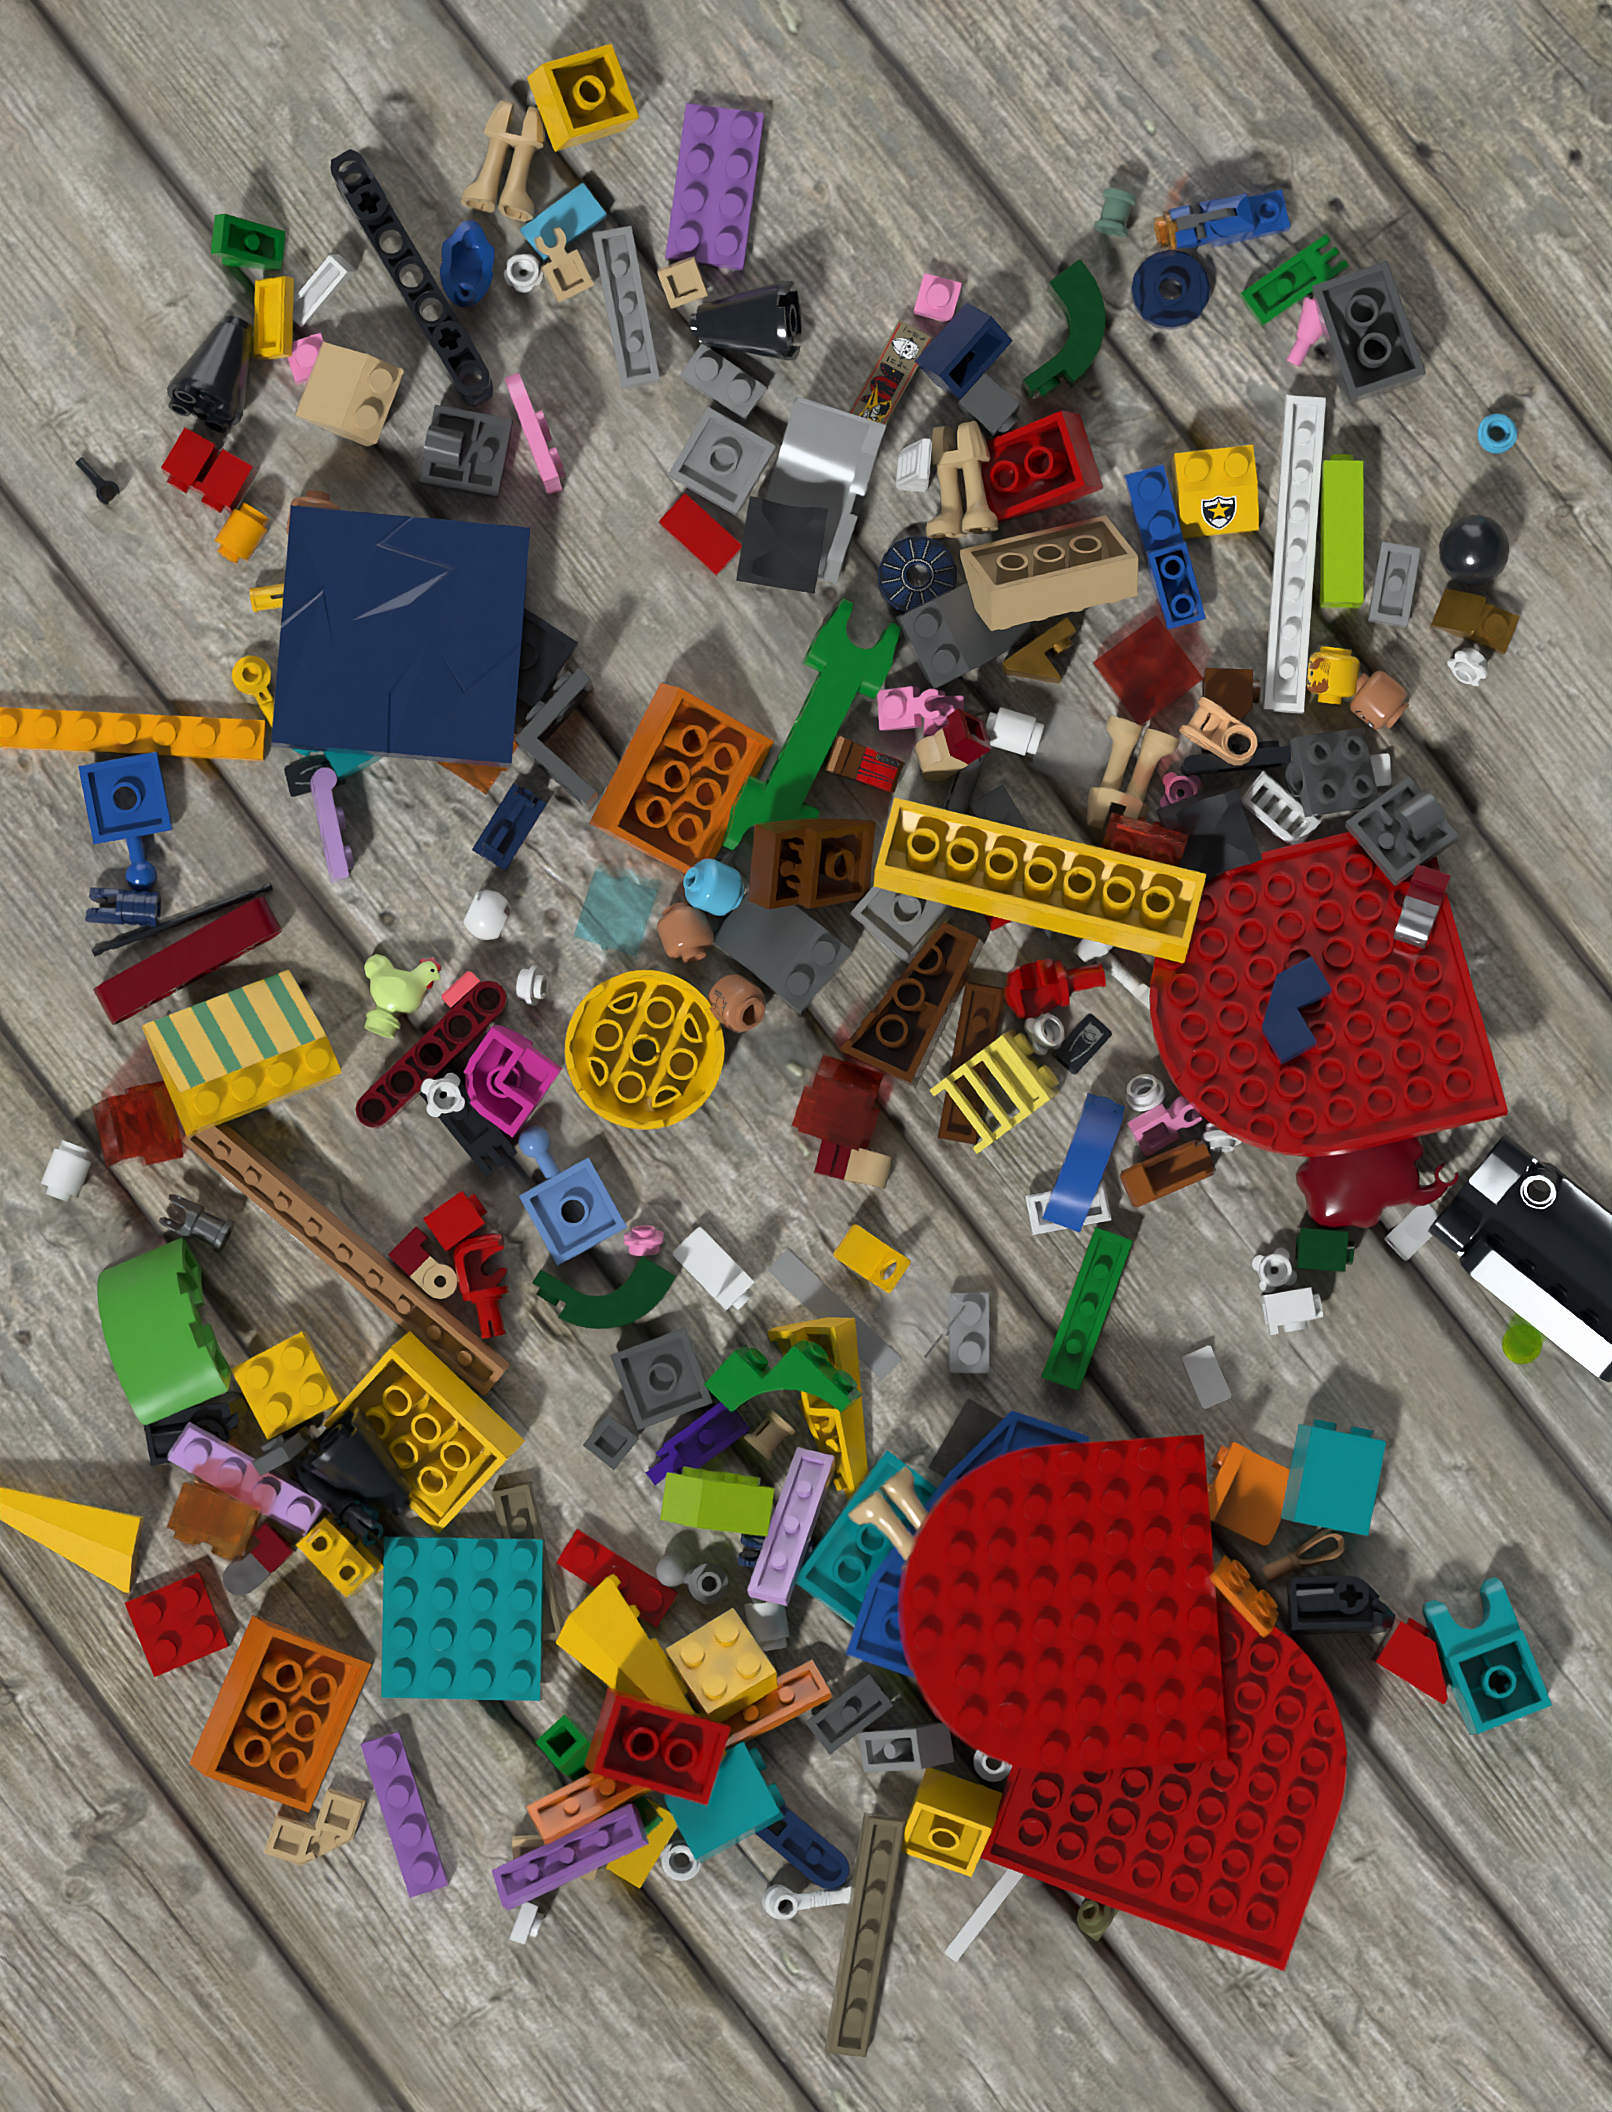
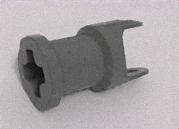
(199, 1224)

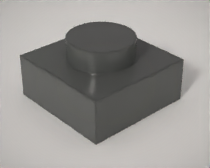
(611, 1441)

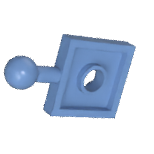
(547, 1199)

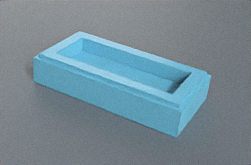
(572, 213)

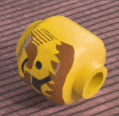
(1332, 674)

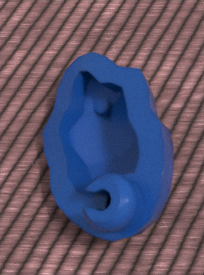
(466, 265)

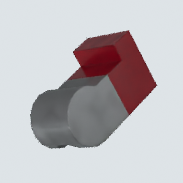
(1421, 906)
(249, 1573)

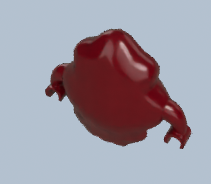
(1363, 1183)

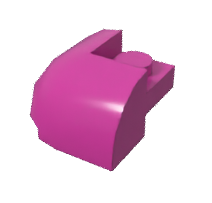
(508, 1078)

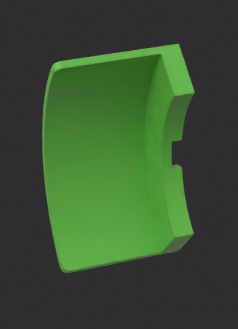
(157, 1332)

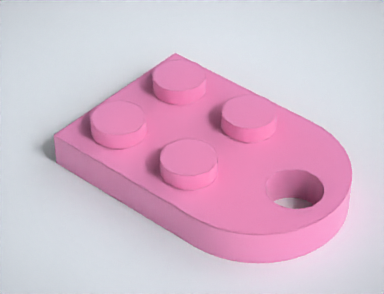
(537, 434)

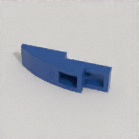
(1164, 547)

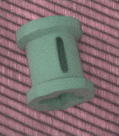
(1115, 212)

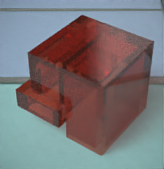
(840, 1104)
(138, 1126)

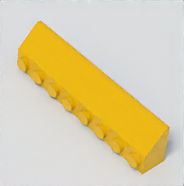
(1039, 880)

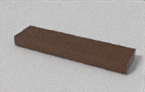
(975, 1032)

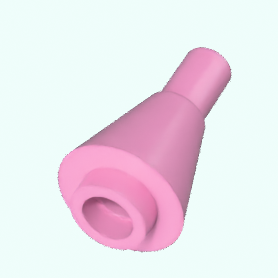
(1307, 334)

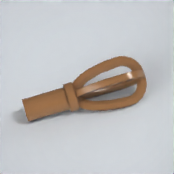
(1294, 1561)

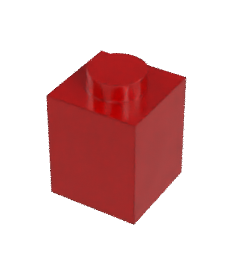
(456, 1219)

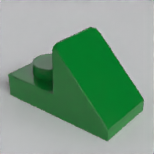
(247, 243)

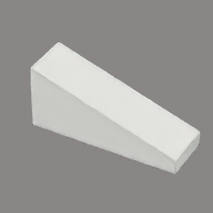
(321, 288)

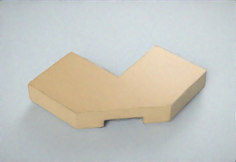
(304, 1842)

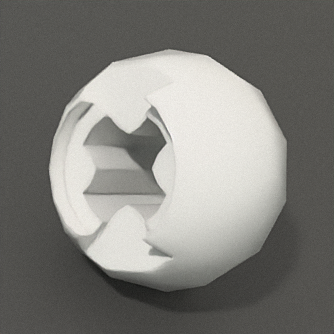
(487, 915)

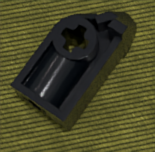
(218, 1412)
(1317, 1609)

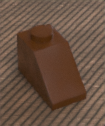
(1231, 690)

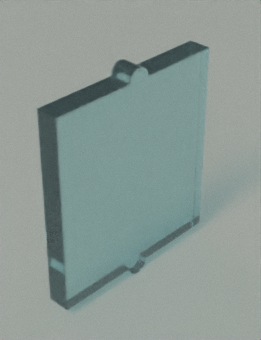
(615, 913)

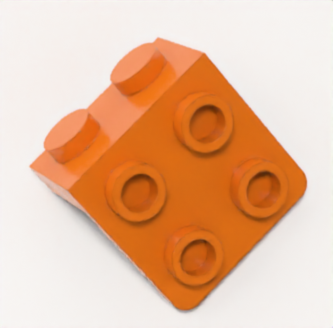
(1247, 1492)
(1235, 1590)

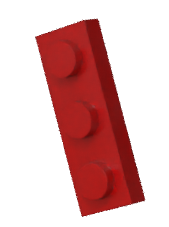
(596, 1562)

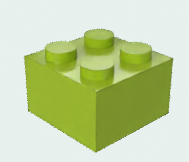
(717, 1501)

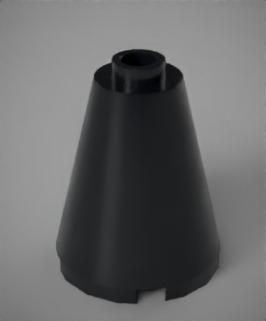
(752, 322)
(360, 1464)

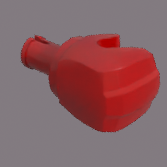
(1046, 984)
(479, 1286)

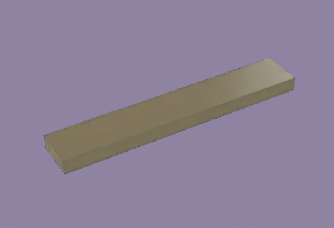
(865, 1935)

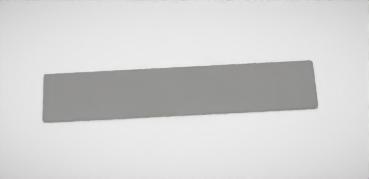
(825, 1303)

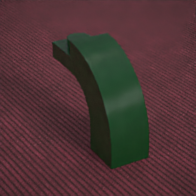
(1084, 310)
(627, 1304)

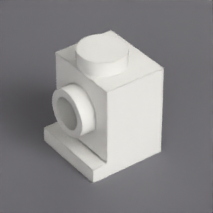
(1290, 1309)

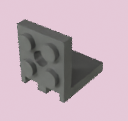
(544, 721)

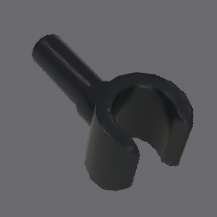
(95, 479)

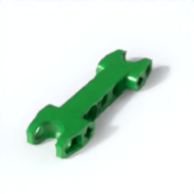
(841, 674)

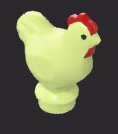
(396, 992)

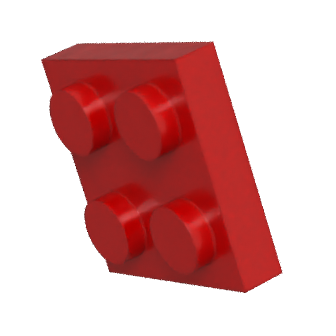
(177, 1624)

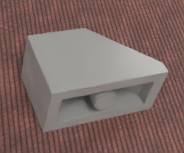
(906, 1747)

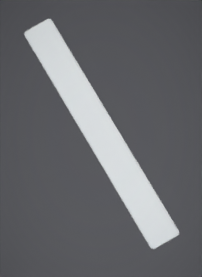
(982, 1914)

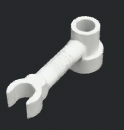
(1094, 951)
(777, 1893)

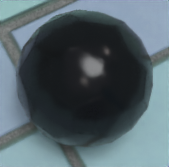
(1474, 549)

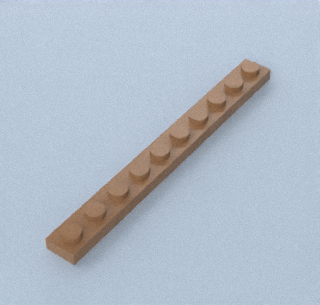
(349, 1255)

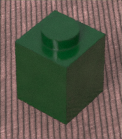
(1323, 1250)

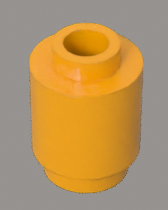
(241, 533)

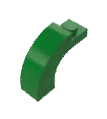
(568, 1748)

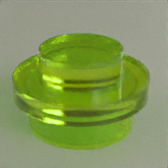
(1521, 1344)

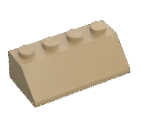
(1050, 572)

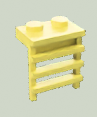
(1018, 1074)

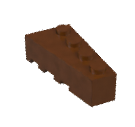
(913, 1013)

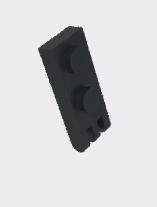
(1267, 755)
(475, 1133)

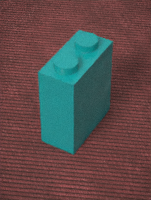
(1333, 1477)
(736, 1808)

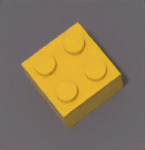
(583, 97)
(286, 1385)
(722, 1667)

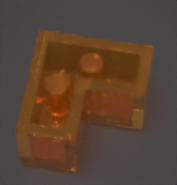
(213, 1518)

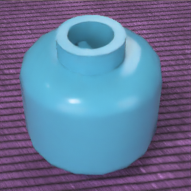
(713, 887)

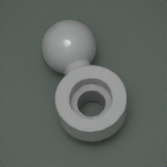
(674, 1571)

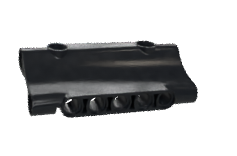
(1537, 1249)

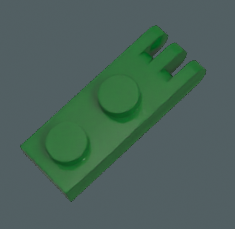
(1292, 281)

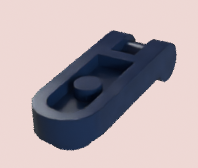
(808, 1851)

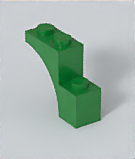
(800, 1369)

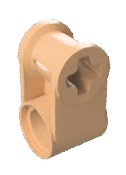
(1218, 731)

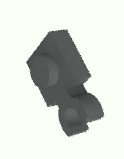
(281, 1450)

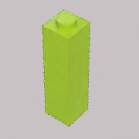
(1342, 532)

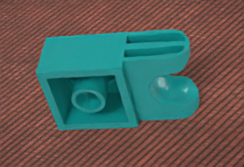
(1491, 1647)

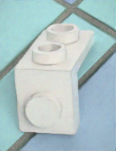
(714, 1269)

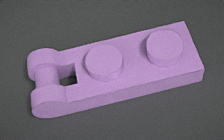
(330, 823)

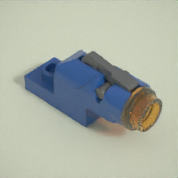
(1222, 221)

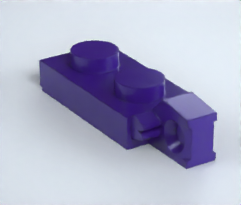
(699, 1442)

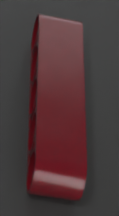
(187, 960)
(439, 1035)

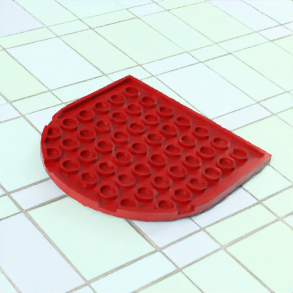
(1394, 1038)
(1072, 1607)
(1201, 1844)

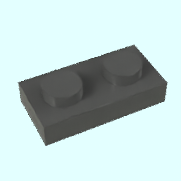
(849, 1713)

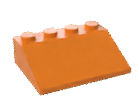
(679, 779)
(279, 1714)

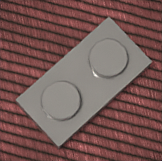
(723, 382)
(1394, 584)
(970, 1335)

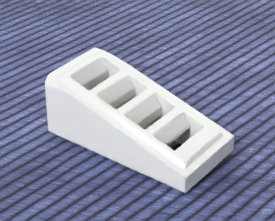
(914, 466)
(1248, 790)

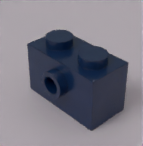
(963, 350)

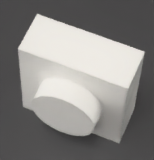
(527, 1922)

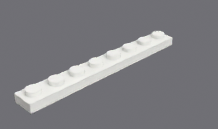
(1294, 554)

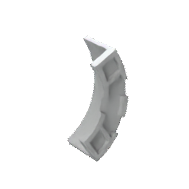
(827, 466)

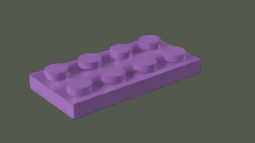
(714, 186)

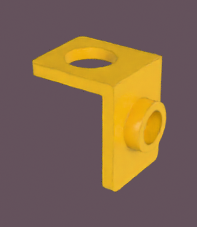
(870, 1258)

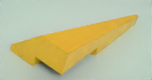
(833, 1431)
(87, 1535)
(616, 1649)

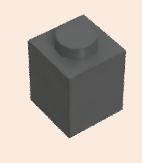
(990, 407)

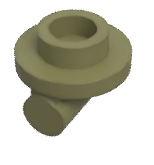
(1095, 1918)

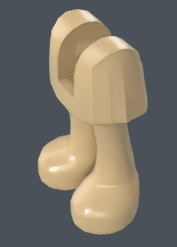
(514, 199)
(947, 459)
(1124, 738)
(878, 1512)

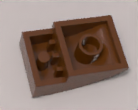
(811, 862)

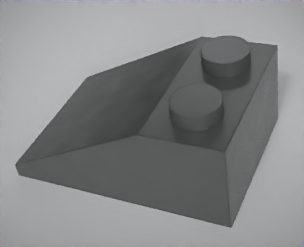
(1367, 333)
(953, 638)
(782, 950)

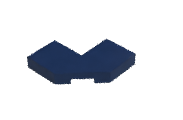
(1292, 992)

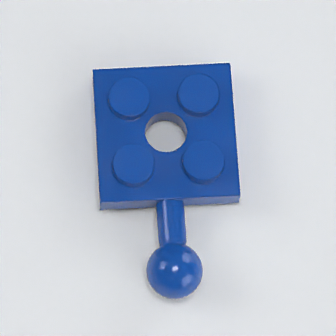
(113, 823)

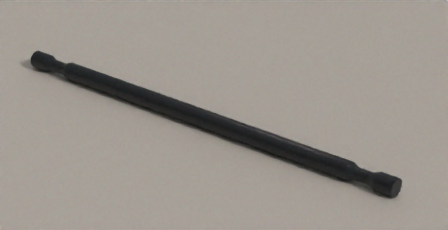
(182, 919)

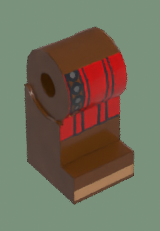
(864, 765)

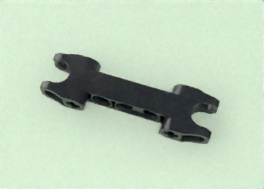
(383, 224)

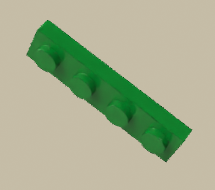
(1086, 1308)

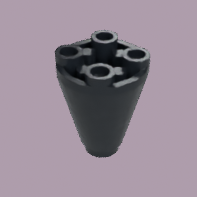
(215, 376)

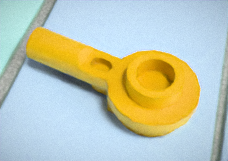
(253, 678)

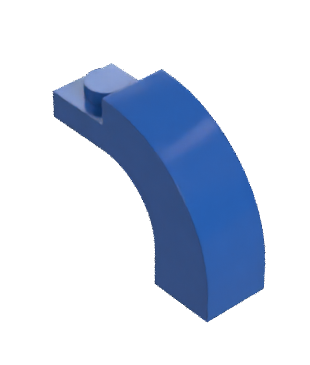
(1084, 1162)

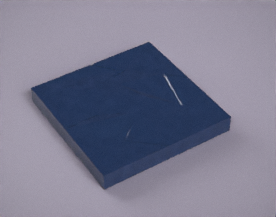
(400, 636)

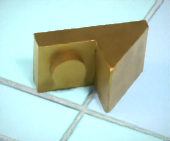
(1474, 620)
(1032, 659)

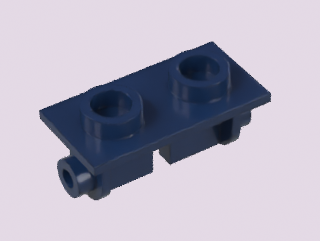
(509, 826)

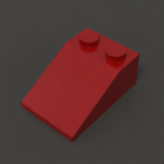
(1039, 467)
(657, 1746)

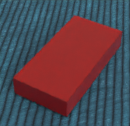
(700, 534)

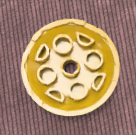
(636, 1009)

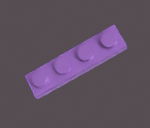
(404, 1814)
(570, 1856)

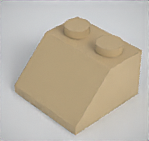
(349, 393)

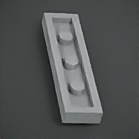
(626, 307)

